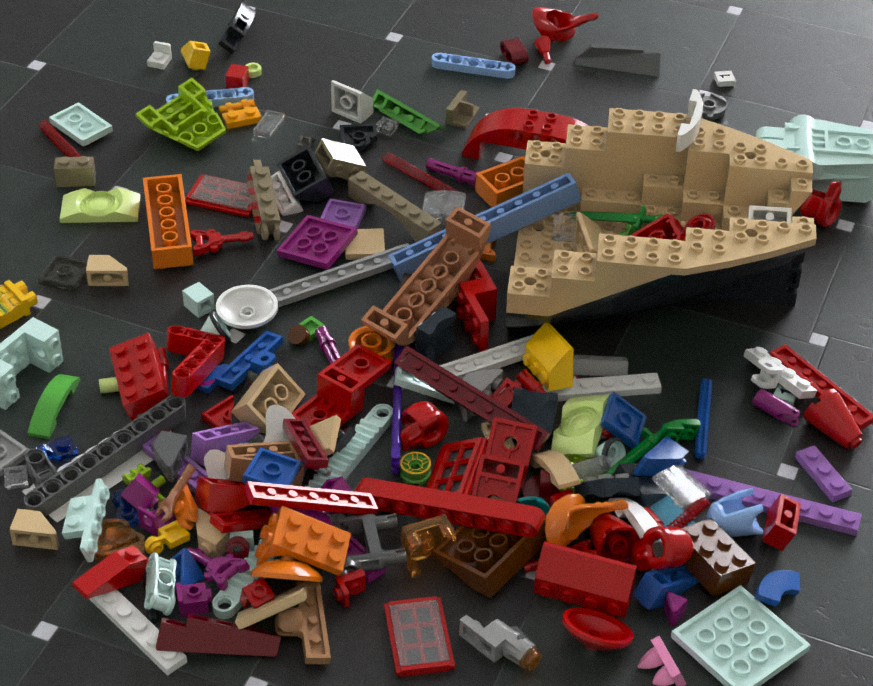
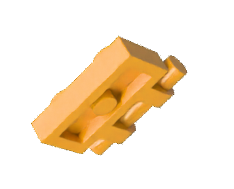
(246, 116)

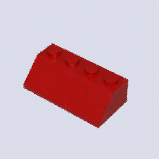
(585, 579)

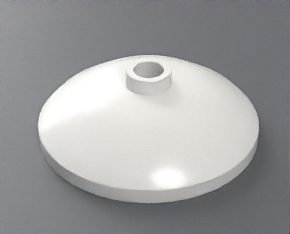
(246, 306)

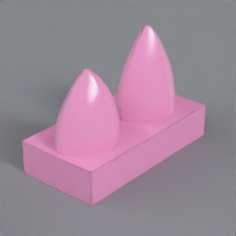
(658, 656)

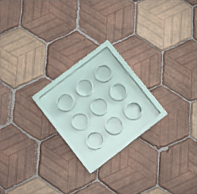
(740, 640)

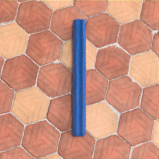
(703, 416)

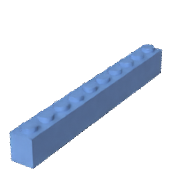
(504, 219)

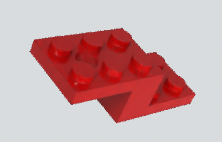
(477, 305)
(343, 386)
(502, 469)

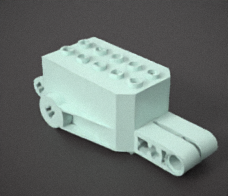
(836, 152)

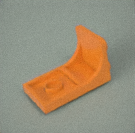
(303, 539)

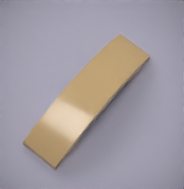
(560, 469)

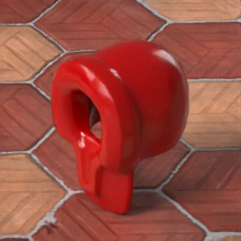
(823, 206)
(423, 426)
(676, 547)

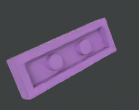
(823, 473)

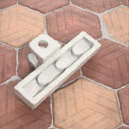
(774, 372)

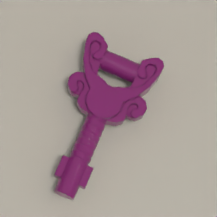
(219, 568)

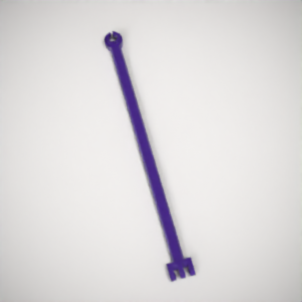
(396, 420)

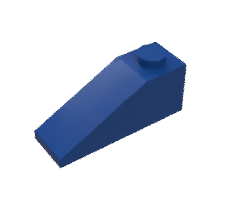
(661, 457)
(657, 583)

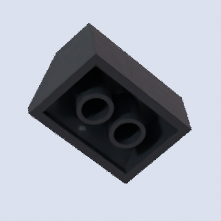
(305, 176)

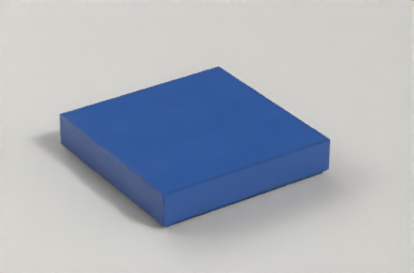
(623, 420)
(272, 468)

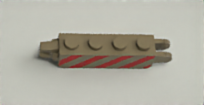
(263, 201)

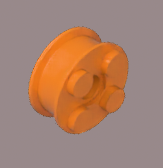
(373, 341)

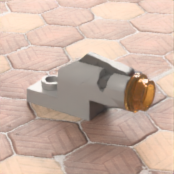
(500, 640)

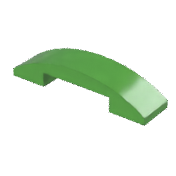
(49, 405)

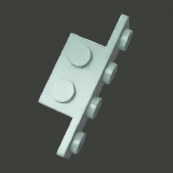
(85, 519)

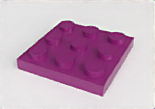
(317, 242)

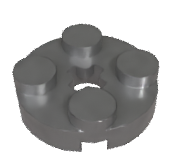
(713, 107)

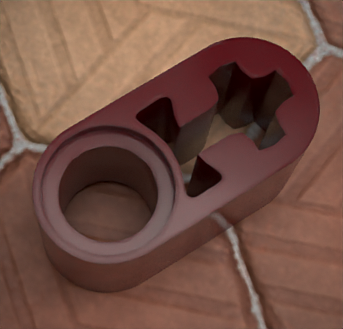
(514, 51)

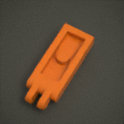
(185, 509)

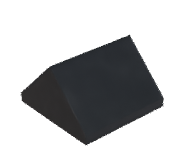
(648, 491)

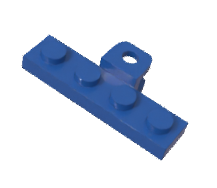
(255, 359)

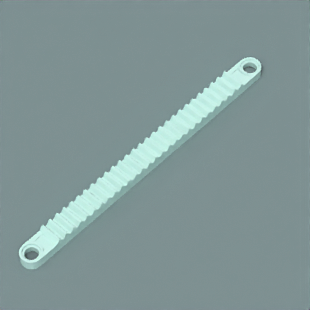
(341, 464)

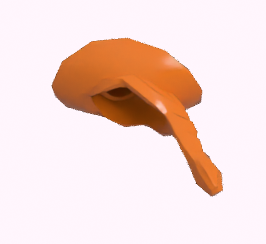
(572, 516)

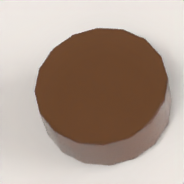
(298, 335)

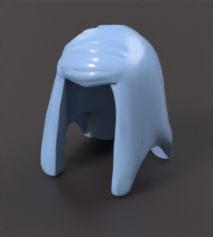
(734, 516)

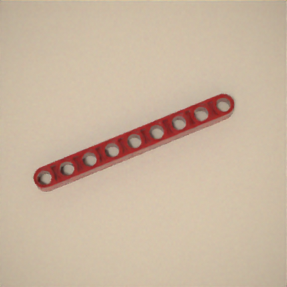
(459, 508)

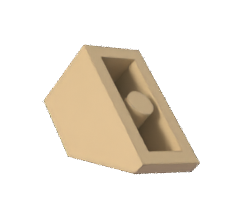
(106, 271)
(33, 530)
(209, 537)

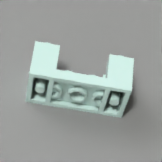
(33, 344)

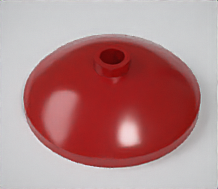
(597, 629)

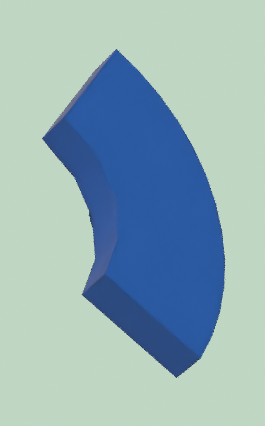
(777, 584)

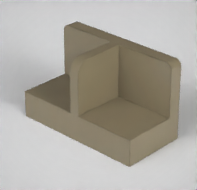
(461, 112)

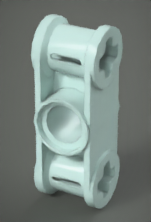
(160, 584)

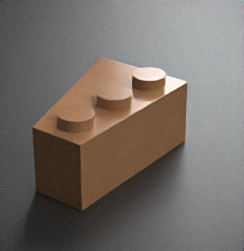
(240, 456)

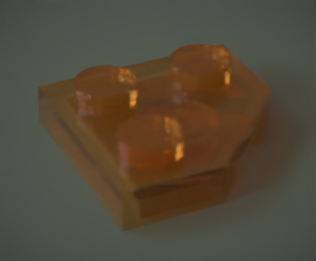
(117, 535)

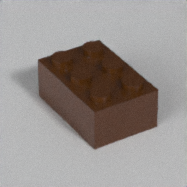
(717, 558)

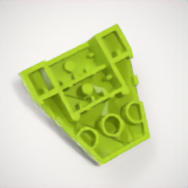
(186, 118)

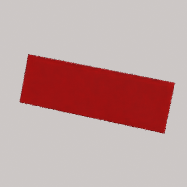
(241, 520)

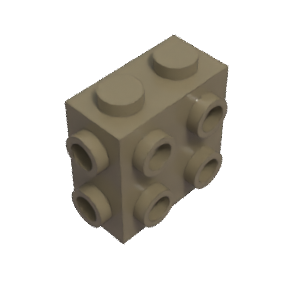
(339, 159)

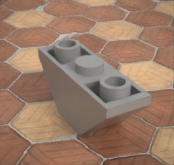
(485, 381)

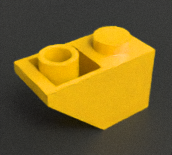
(196, 55)

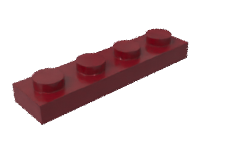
(305, 443)

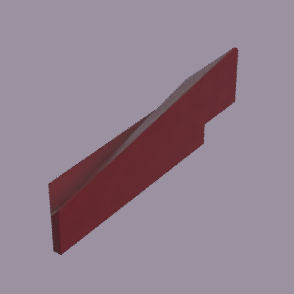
(214, 636)

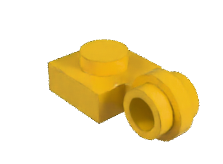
(170, 534)

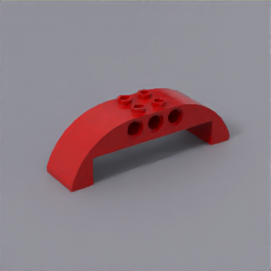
(515, 127)

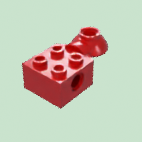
(669, 227)

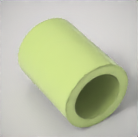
(108, 385)

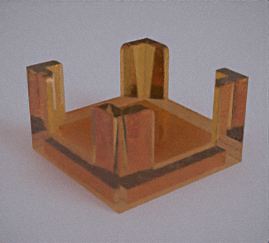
(423, 538)

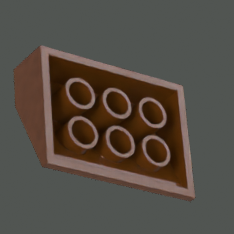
(488, 557)

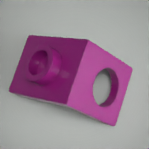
(152, 522)

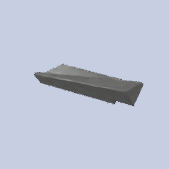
(620, 58)

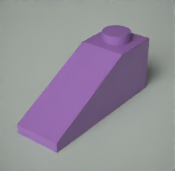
(219, 437)

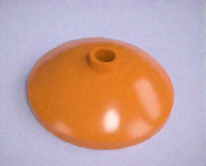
(287, 569)

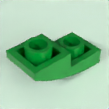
(679, 430)

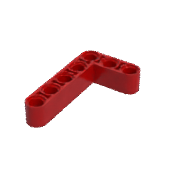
(203, 355)

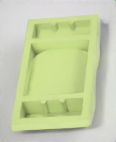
(100, 206)
(580, 425)

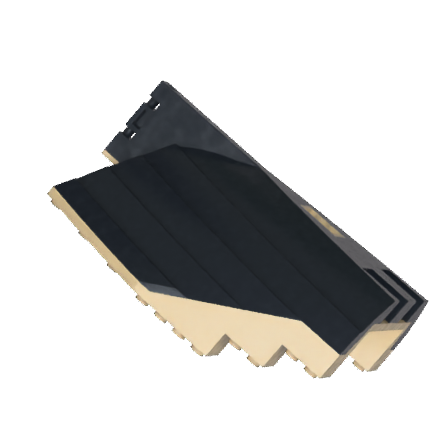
(638, 166)

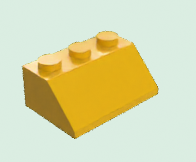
(550, 358)

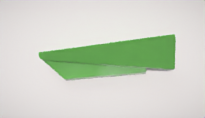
(404, 114)

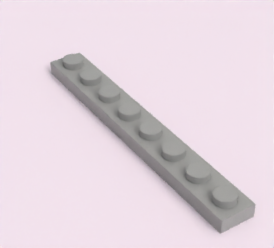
(334, 277)

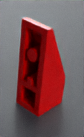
(112, 573)

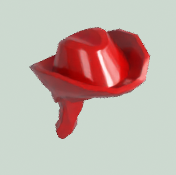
(558, 24)

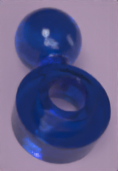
(124, 507)

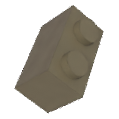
(74, 171)

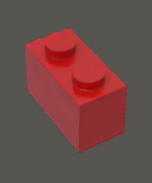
(781, 522)

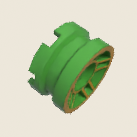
(415, 468)

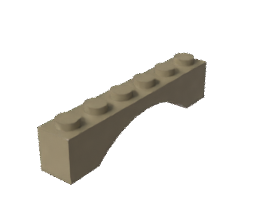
(368, 190)

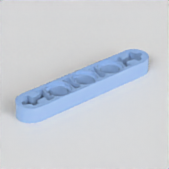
(482, 66)
(221, 96)

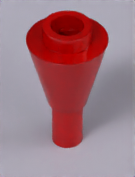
(543, 46)

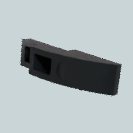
(237, 28)

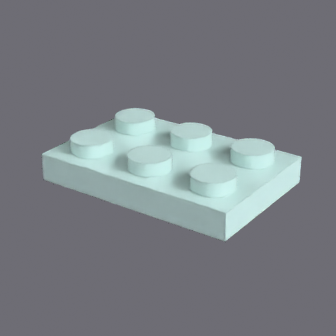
(80, 124)

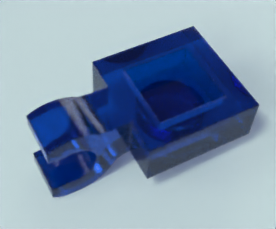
(60, 448)

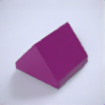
(674, 607)

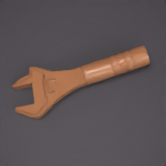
(167, 505)

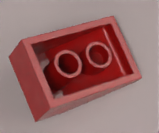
(220, 495)

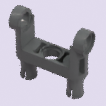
(369, 525)

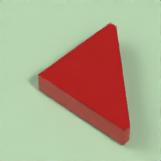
(219, 414)

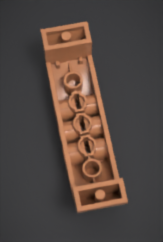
(434, 281)

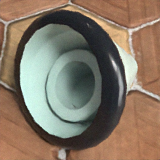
(216, 326)
(613, 448)

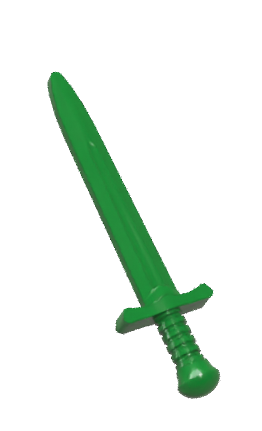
(637, 218)
(640, 450)

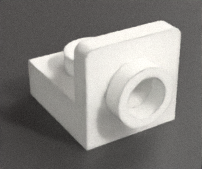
(161, 55)

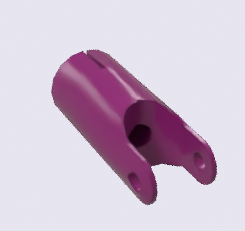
(776, 407)

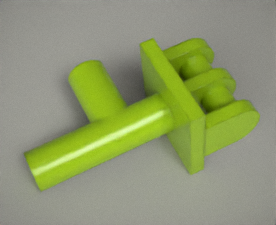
(146, 472)

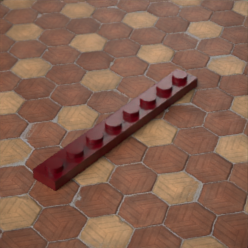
(461, 391)

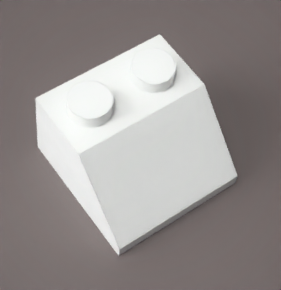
(350, 102)

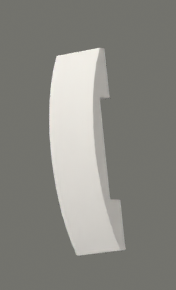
(688, 132)
(640, 520)

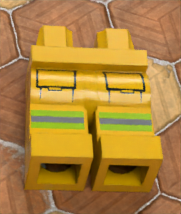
(14, 302)

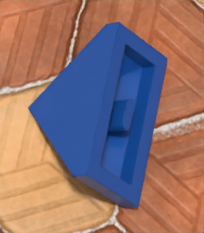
(186, 569)

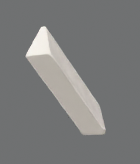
(285, 201)

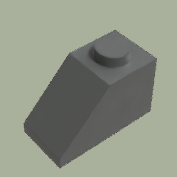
(170, 452)

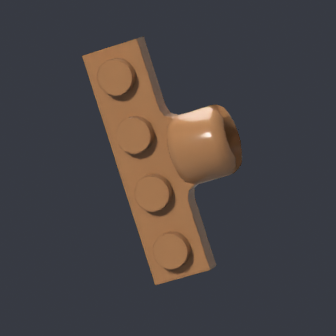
(307, 623)

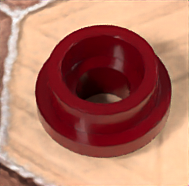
(239, 541)

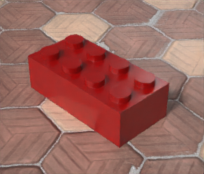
(139, 374)

